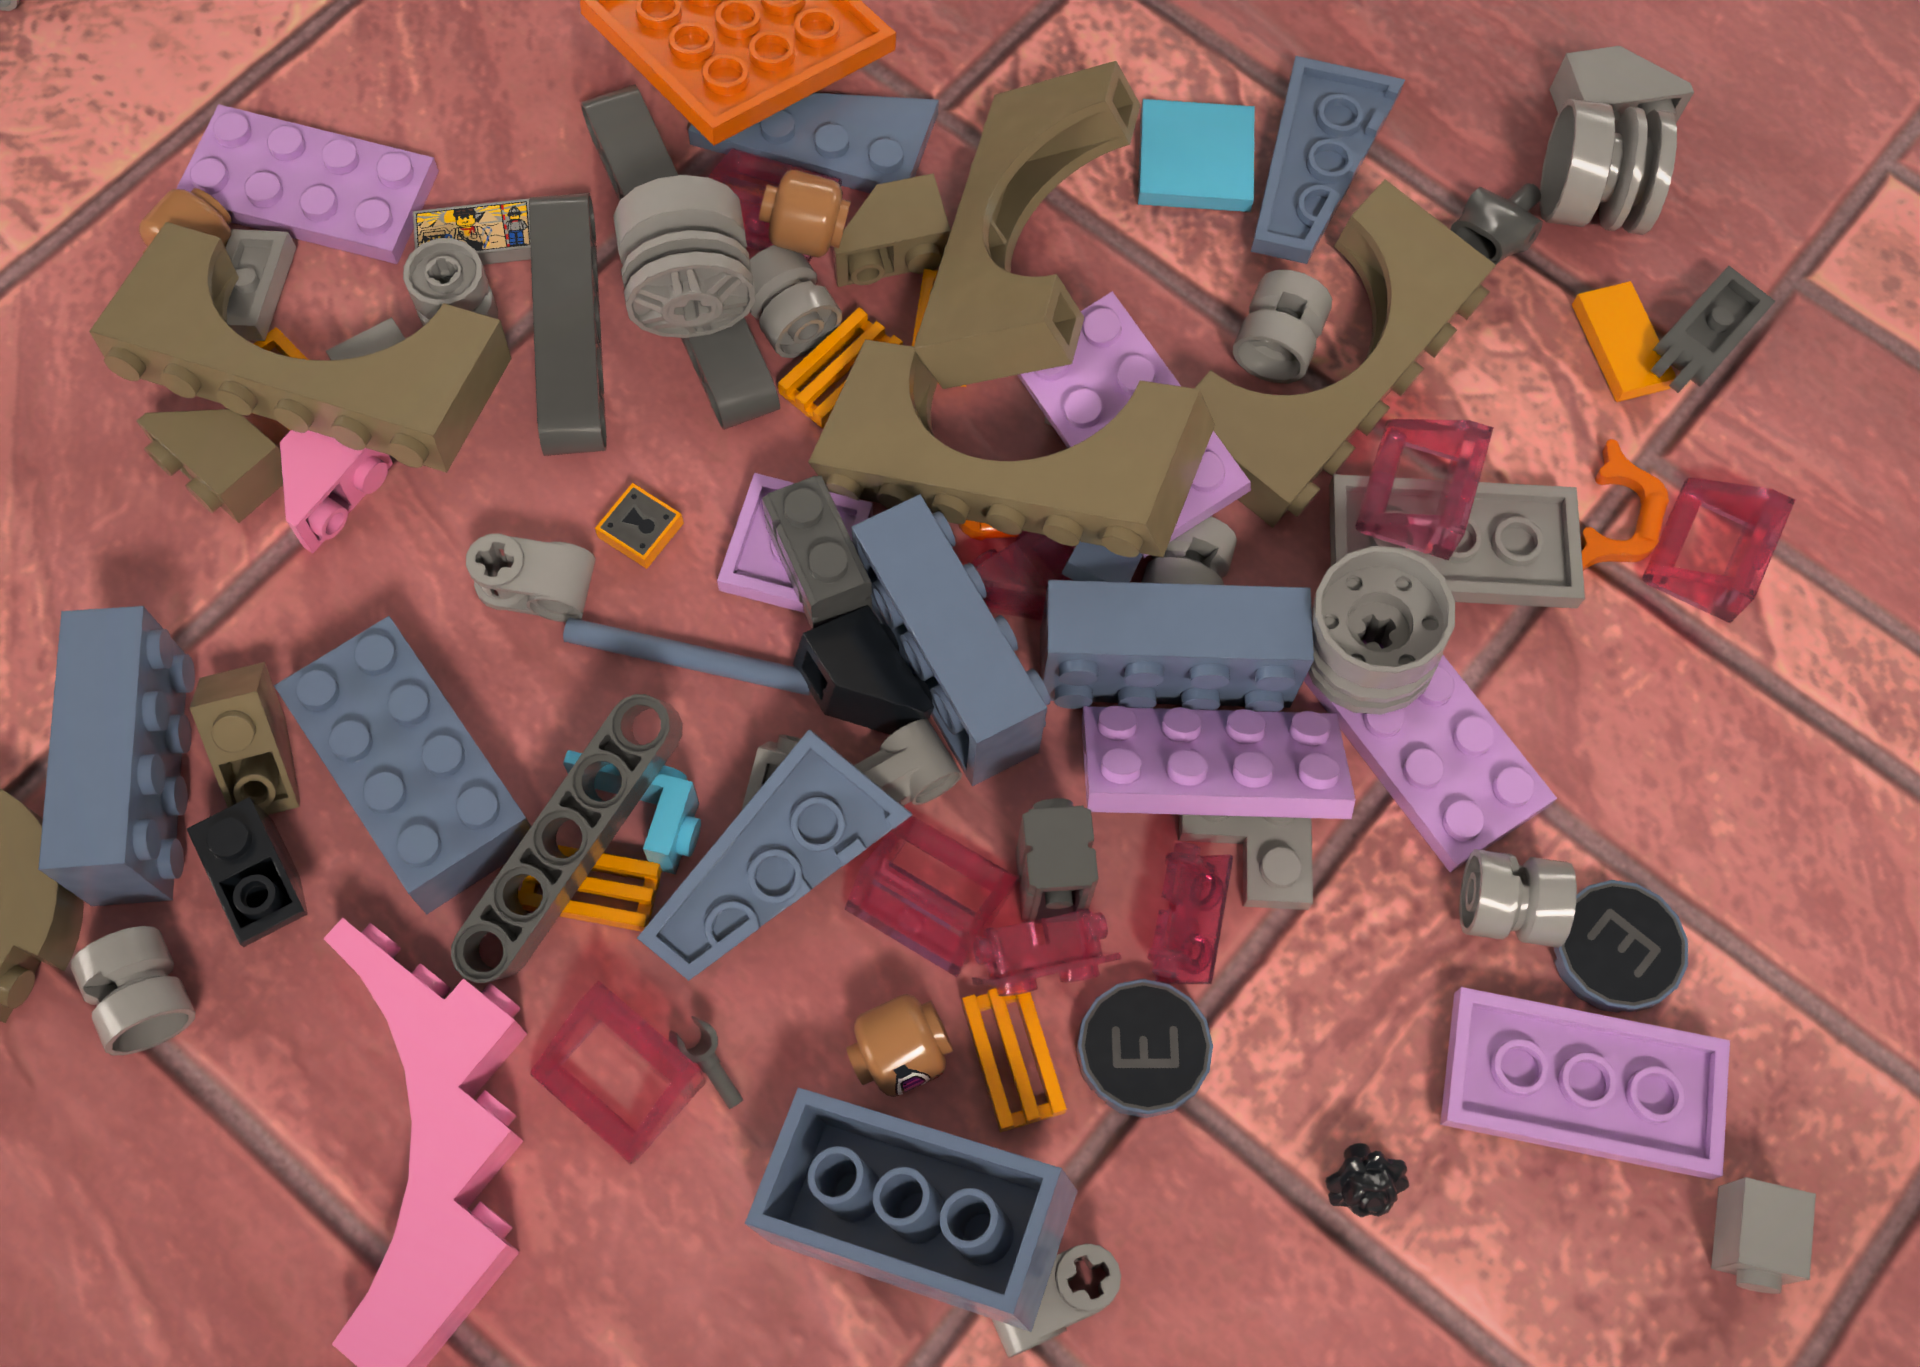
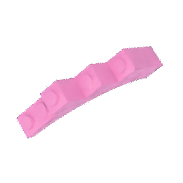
(440, 1249)

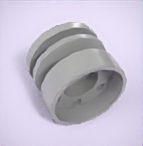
(1608, 166)
(684, 256)
(1387, 601)

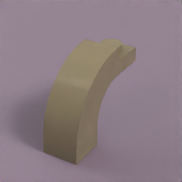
(36, 913)

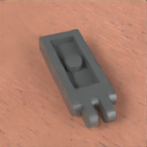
(1711, 329)

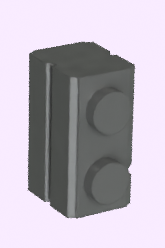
(816, 551)
(1055, 860)

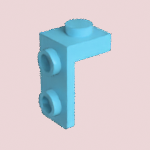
(674, 824)

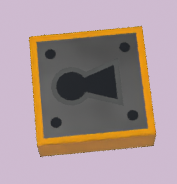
(639, 525)

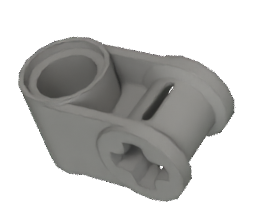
(532, 575)
(1059, 1304)

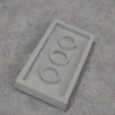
(1515, 548)

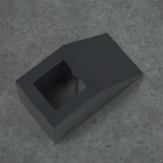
(860, 675)
(249, 870)

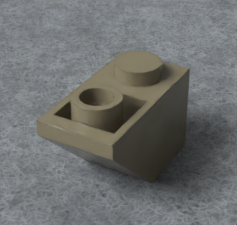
(893, 233)
(221, 455)
(246, 738)

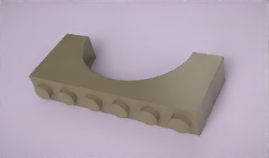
(1416, 285)
(979, 314)
(399, 401)
(1107, 491)

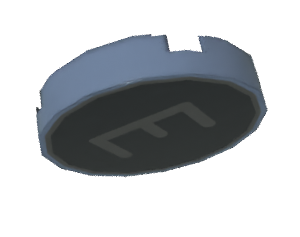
(1622, 948)
(1144, 1048)

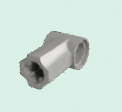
(912, 765)

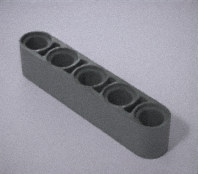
(567, 325)
(538, 851)

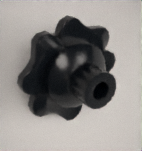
(1367, 1181)

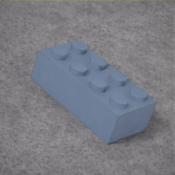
(950, 639)
(1175, 644)
(116, 758)
(406, 764)
(914, 1207)

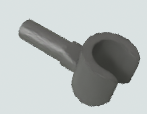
(706, 1058)

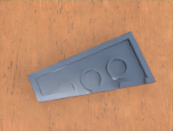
(841, 136)
(1319, 147)
(783, 843)

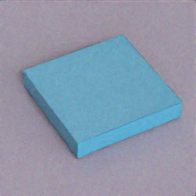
(1196, 155)

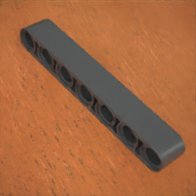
(726, 360)

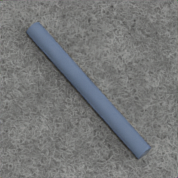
(685, 655)

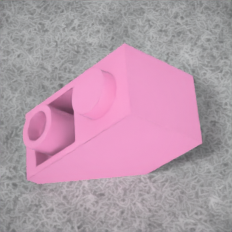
(325, 483)

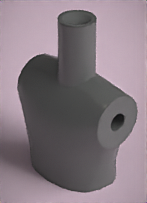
(1498, 224)

